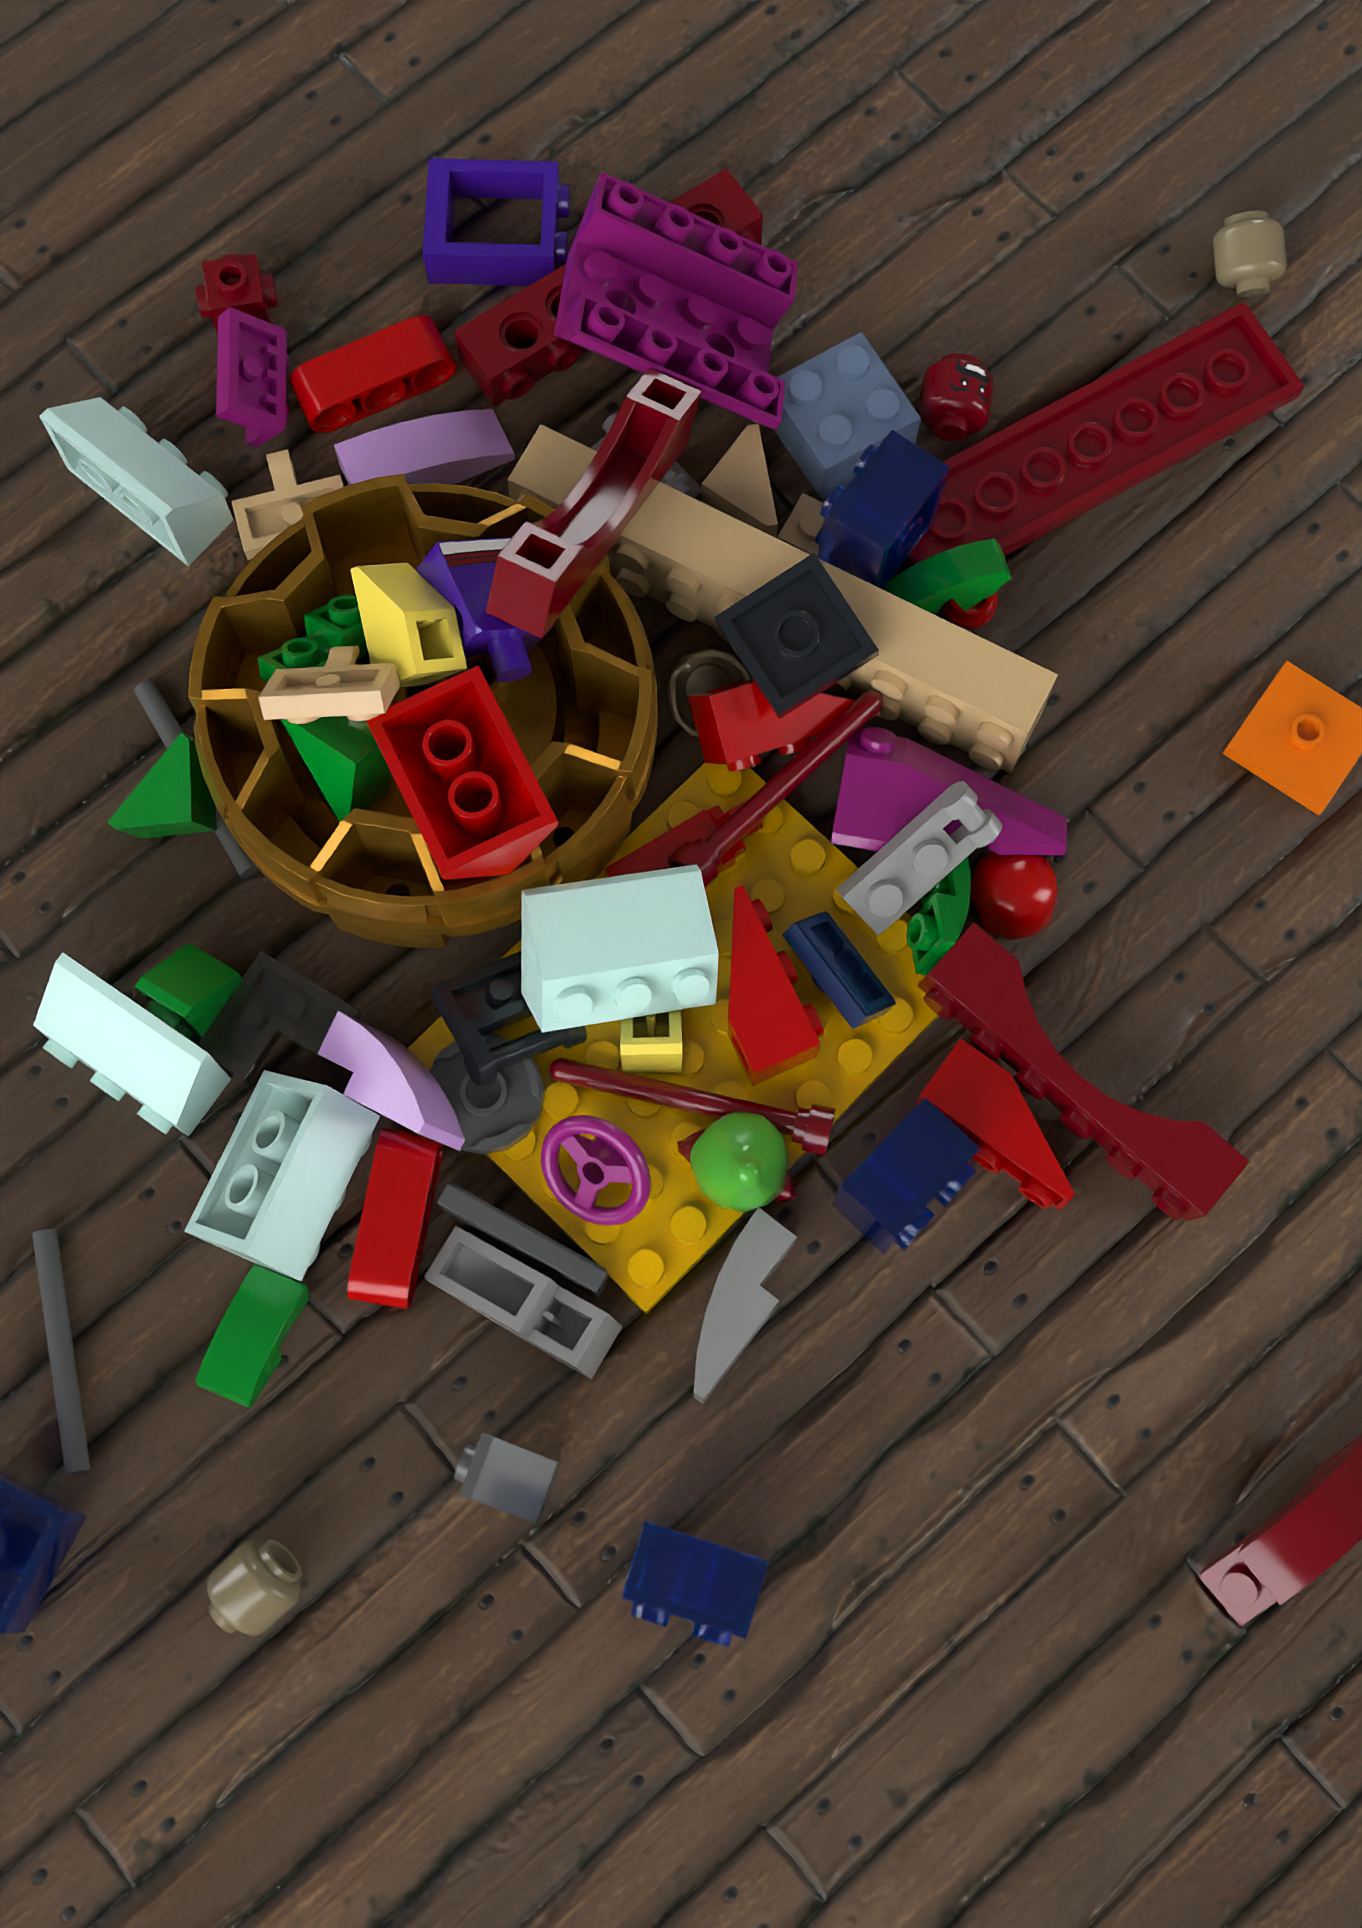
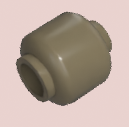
(1249, 253)
(254, 1587)

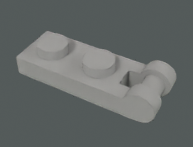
(919, 857)

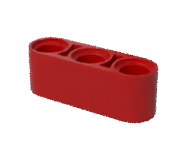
(372, 374)
(395, 1219)

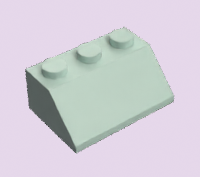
(139, 475)
(617, 948)
(127, 1049)
(283, 1173)

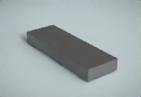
(523, 1240)

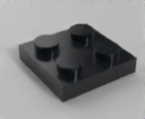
(796, 635)

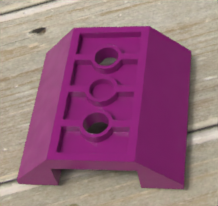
(677, 298)

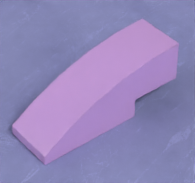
(428, 449)
(391, 1080)

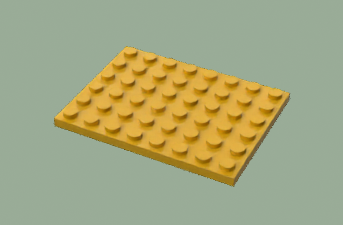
(795, 878)

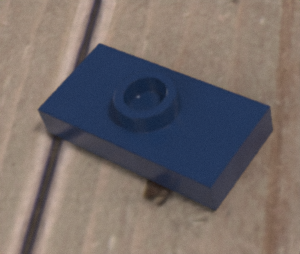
(839, 969)

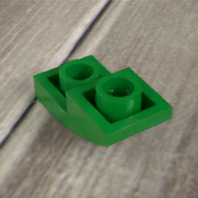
(961, 573)
(326, 627)
(940, 919)
(250, 1336)

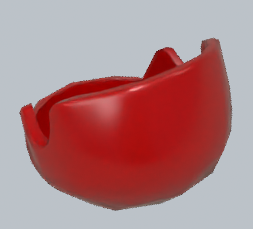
(1014, 894)

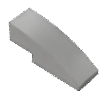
(738, 1300)
(524, 1302)

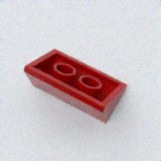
(464, 777)

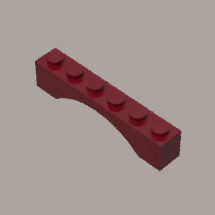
(556, 555)
(1176, 1159)

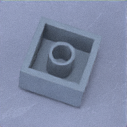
(838, 409)

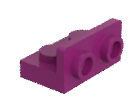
(252, 375)

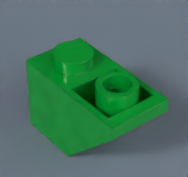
(188, 990)

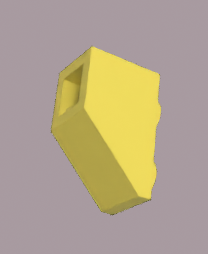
(407, 623)

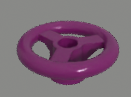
(604, 1159)

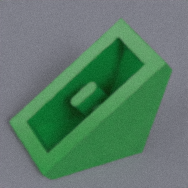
(342, 761)
(169, 797)

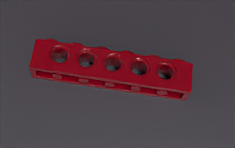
(531, 314)

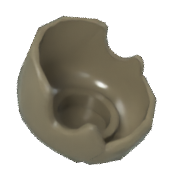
(696, 674)

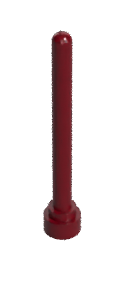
(708, 852)
(806, 1126)

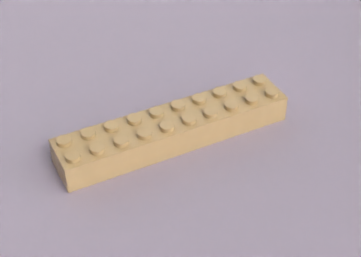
(705, 561)

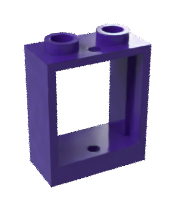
(486, 262)

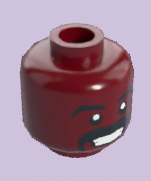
(956, 396)

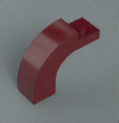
(1295, 1542)

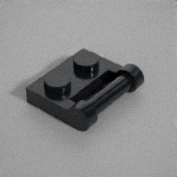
(487, 1002)

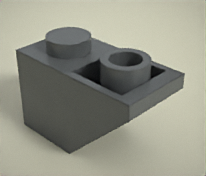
(506, 1477)

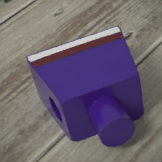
(464, 577)

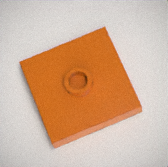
(1300, 738)

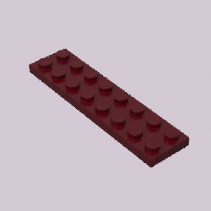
(1111, 435)

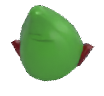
(740, 1162)

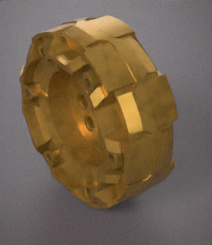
(578, 717)

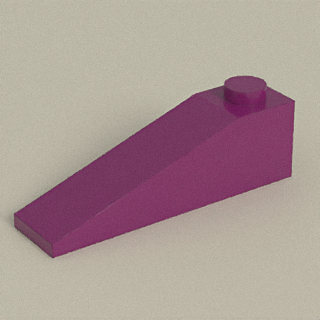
(895, 779)

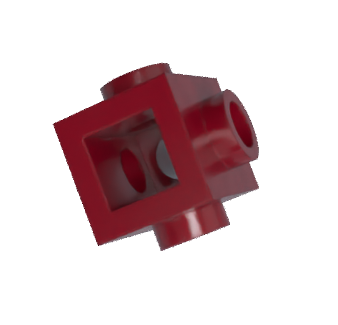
(238, 284)

